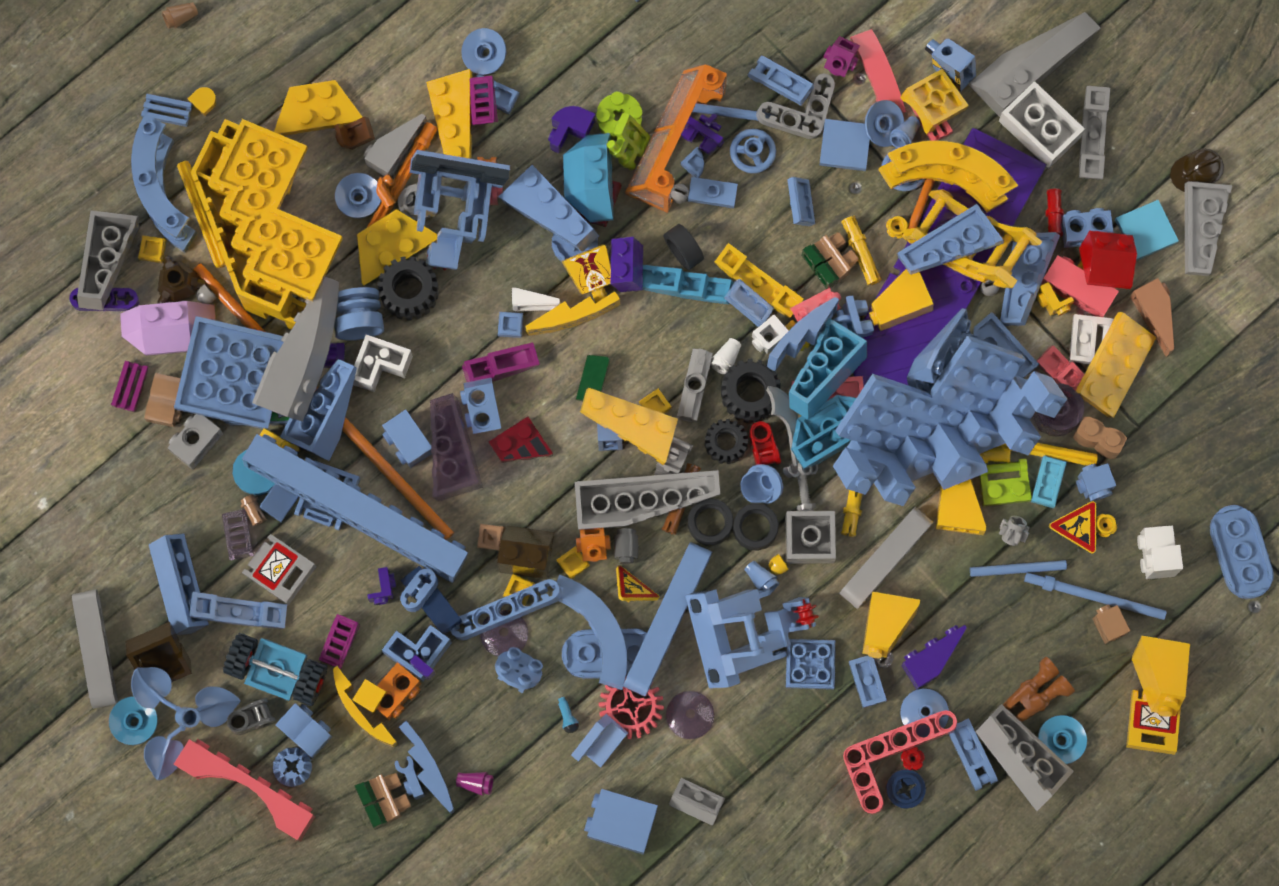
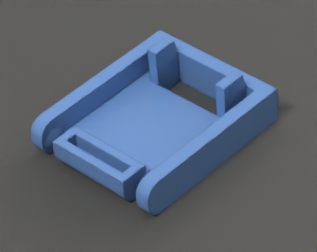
(314, 513)

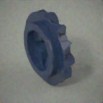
(909, 778)

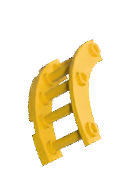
(950, 164)
(981, 272)

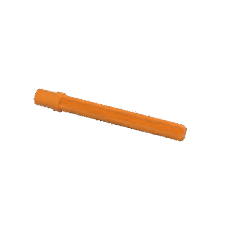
(422, 143)

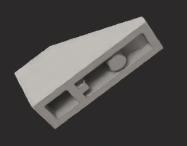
(393, 147)

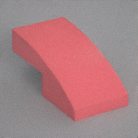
(1059, 368)

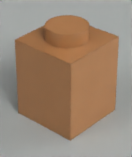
(1110, 623)

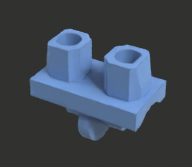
(850, 317)

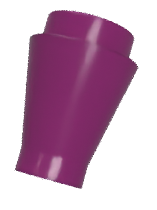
(478, 782)

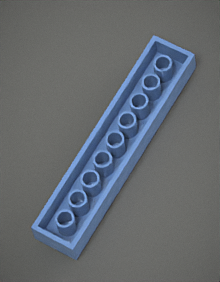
(355, 508)

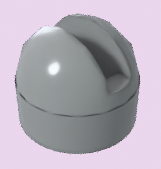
(678, 197)
(990, 290)
(205, 295)

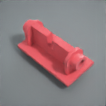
(805, 307)

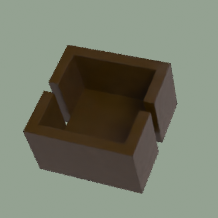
(160, 650)

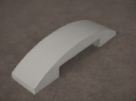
(1093, 138)

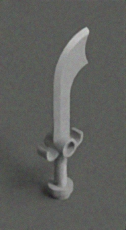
(781, 408)

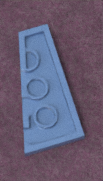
(953, 240)
(1029, 272)

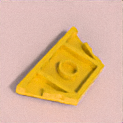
(315, 108)
(389, 240)

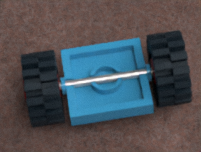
(275, 669)

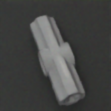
(692, 399)

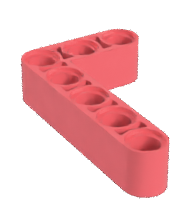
(890, 749)

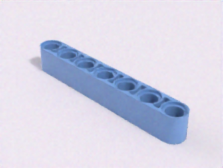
(667, 619)

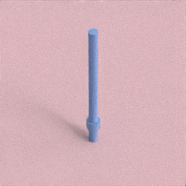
(1049, 583)

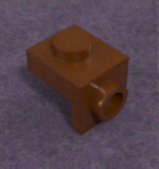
(355, 133)

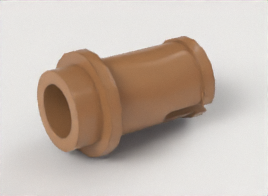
(253, 510)

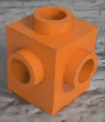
(593, 544)

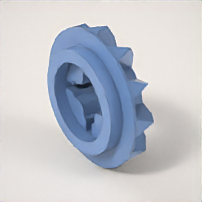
(304, 767)

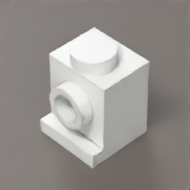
(770, 327)

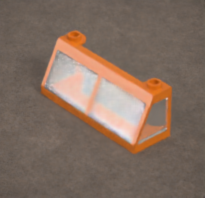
(651, 180)

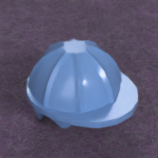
(761, 484)

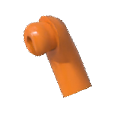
(383, 190)

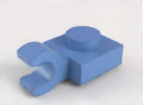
(412, 784)

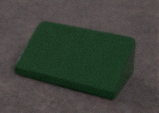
(593, 375)

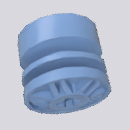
(357, 314)

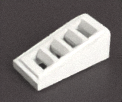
(530, 301)

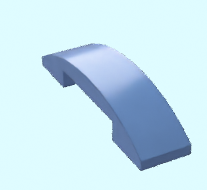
(238, 611)

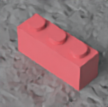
(1070, 281)

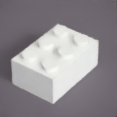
(1041, 124)

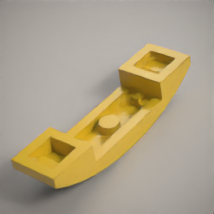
(738, 267)
(343, 687)

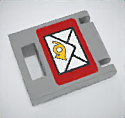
(273, 567)

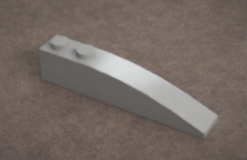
(1031, 62)
(298, 365)
(635, 499)

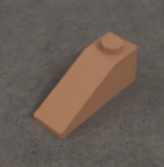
(1155, 308)

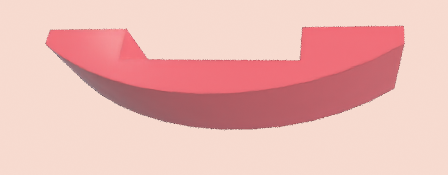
(877, 68)

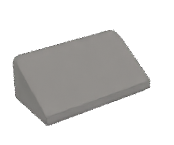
(696, 801)

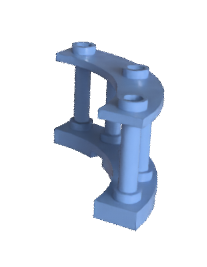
(148, 164)

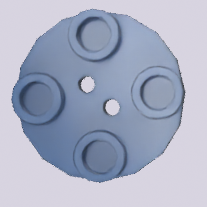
(518, 669)

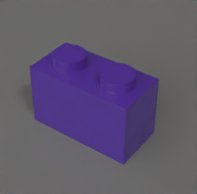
(627, 264)

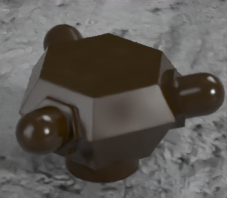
(177, 281)

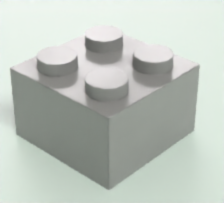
(810, 537)

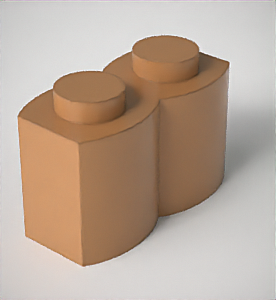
(162, 401)
(1103, 439)

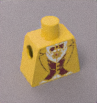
(590, 271)

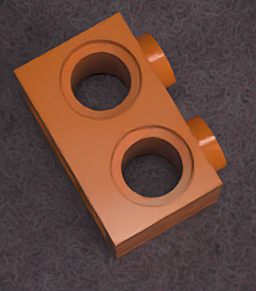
(389, 684)

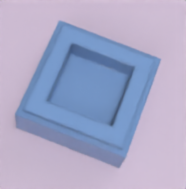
(510, 324)

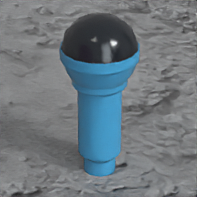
(570, 723)

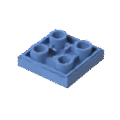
(844, 145)
(810, 664)

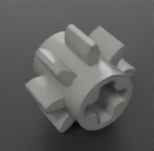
(1014, 530)

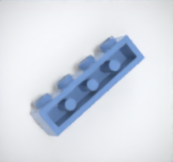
(176, 581)

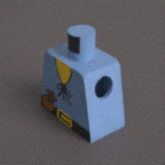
(954, 60)

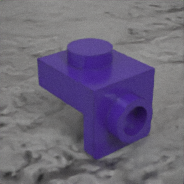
(387, 582)

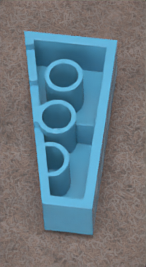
(827, 367)

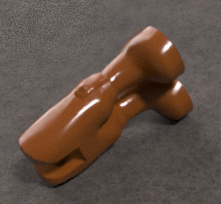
(1035, 701)

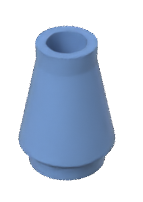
(905, 132)
(761, 577)

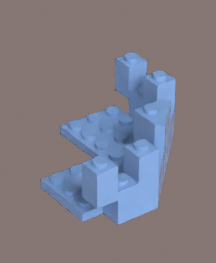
(969, 410)

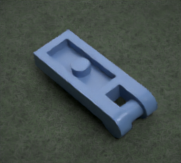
(781, 80)
(972, 754)

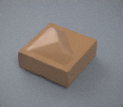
(490, 536)

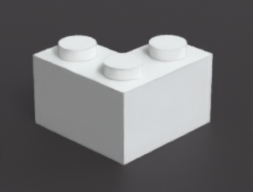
(379, 356)
(1160, 553)

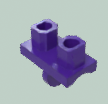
(711, 139)

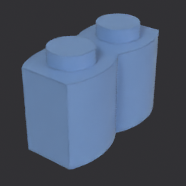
(304, 730)

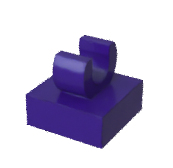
(335, 352)

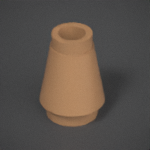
(179, 14)

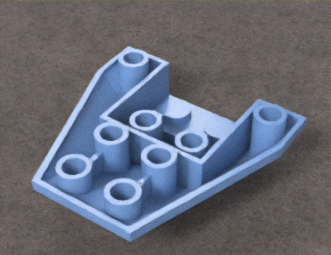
(938, 353)

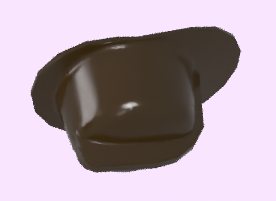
(1199, 166)

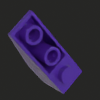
(928, 663)

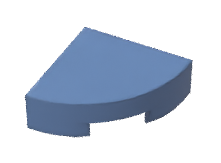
(694, 163)

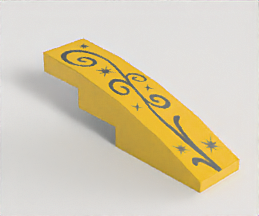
(563, 317)

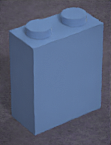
(621, 821)

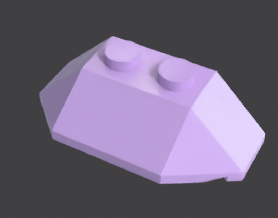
(163, 326)

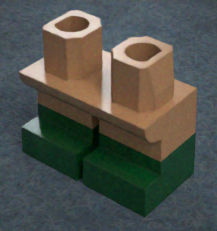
(827, 261)
(377, 790)

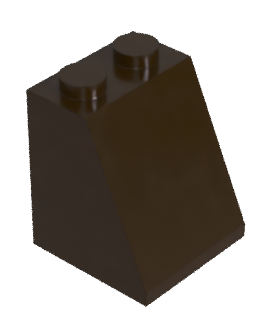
(525, 552)

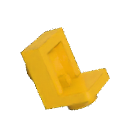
(1048, 299)

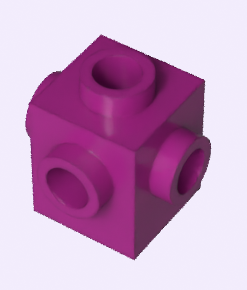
(841, 57)

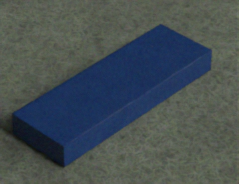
(436, 606)

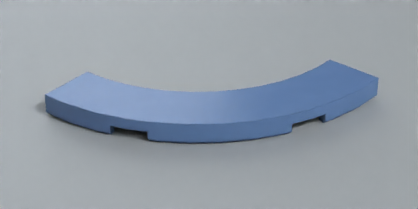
(604, 626)

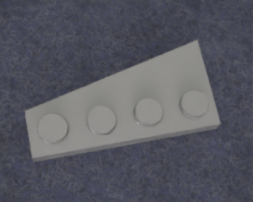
(1203, 219)

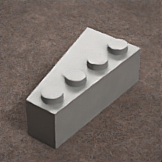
(104, 254)
(1024, 757)

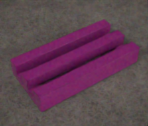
(135, 367)

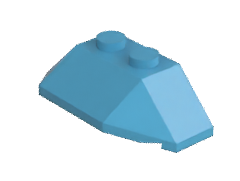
(589, 178)
(816, 438)

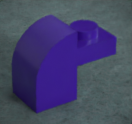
(571, 121)

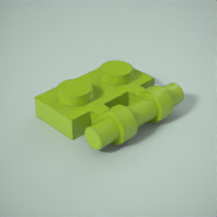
(629, 135)

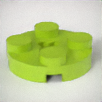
(615, 103)

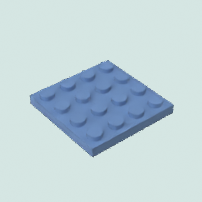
(225, 372)

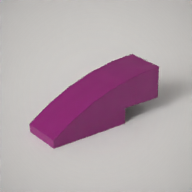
(501, 363)

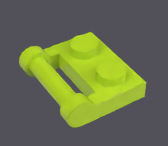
(1006, 490)

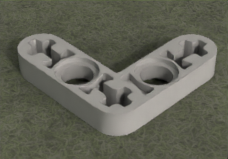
(809, 115)

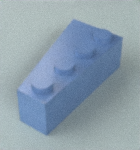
(547, 207)

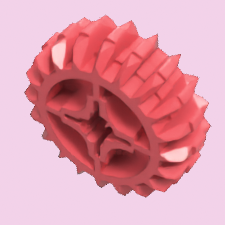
(642, 703)

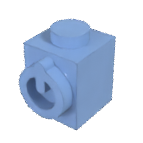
(1096, 482)

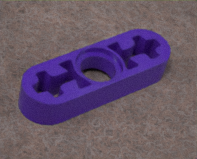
(121, 294)

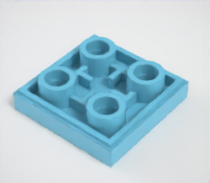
(1149, 228)

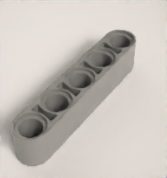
(886, 557)
(94, 649)

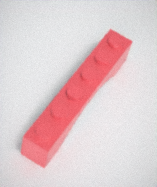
(201, 764)

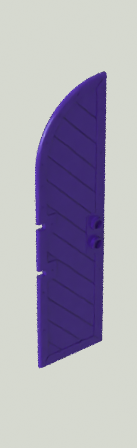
(895, 349)

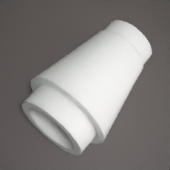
(726, 356)

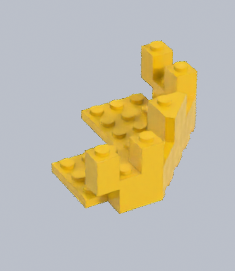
(266, 251)

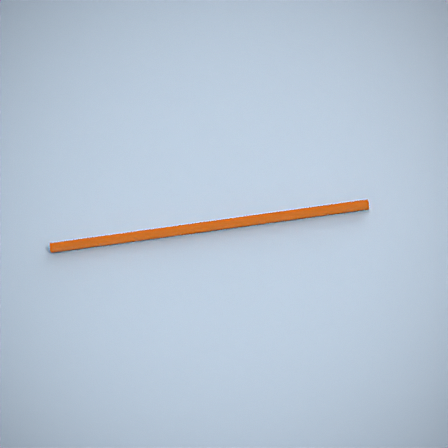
(348, 428)

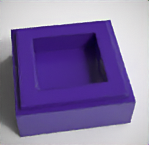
(422, 667)

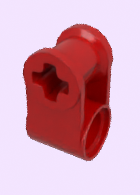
(765, 446)

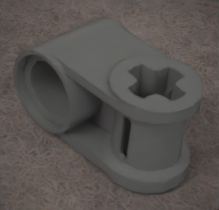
(252, 717)

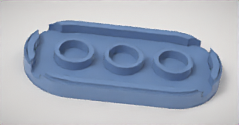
(1241, 552)
(583, 652)

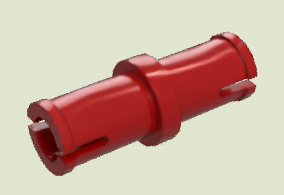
(1054, 211)

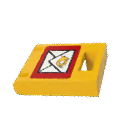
(1150, 723)

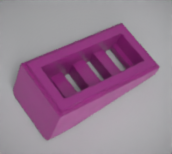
(475, 109)
(346, 644)

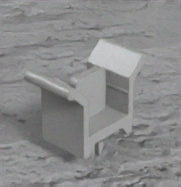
(676, 457)

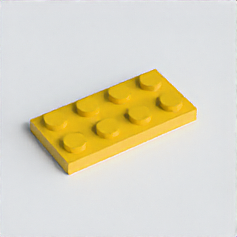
(1115, 364)

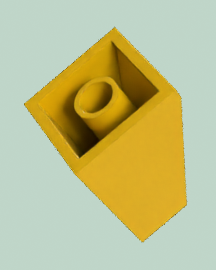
(1162, 673)

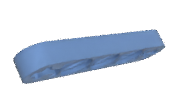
(518, 609)

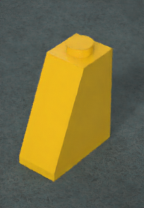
(901, 301)
(960, 510)
(886, 622)

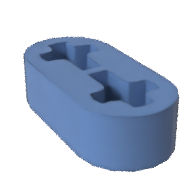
(423, 593)

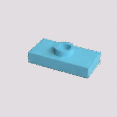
(1048, 481)

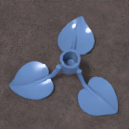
(214, 706)

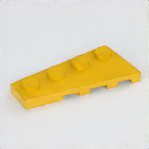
(452, 112)
(639, 425)

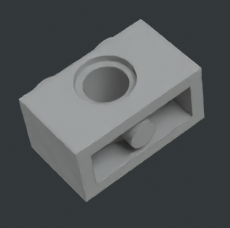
(193, 453)

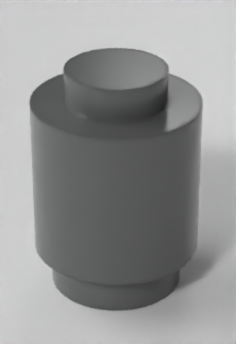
(626, 546)

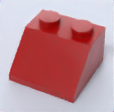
(1108, 259)

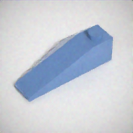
(326, 413)

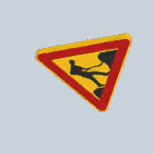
(1079, 527)
(632, 588)

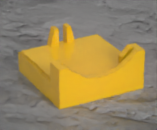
(934, 100)

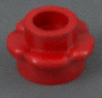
(908, 763)

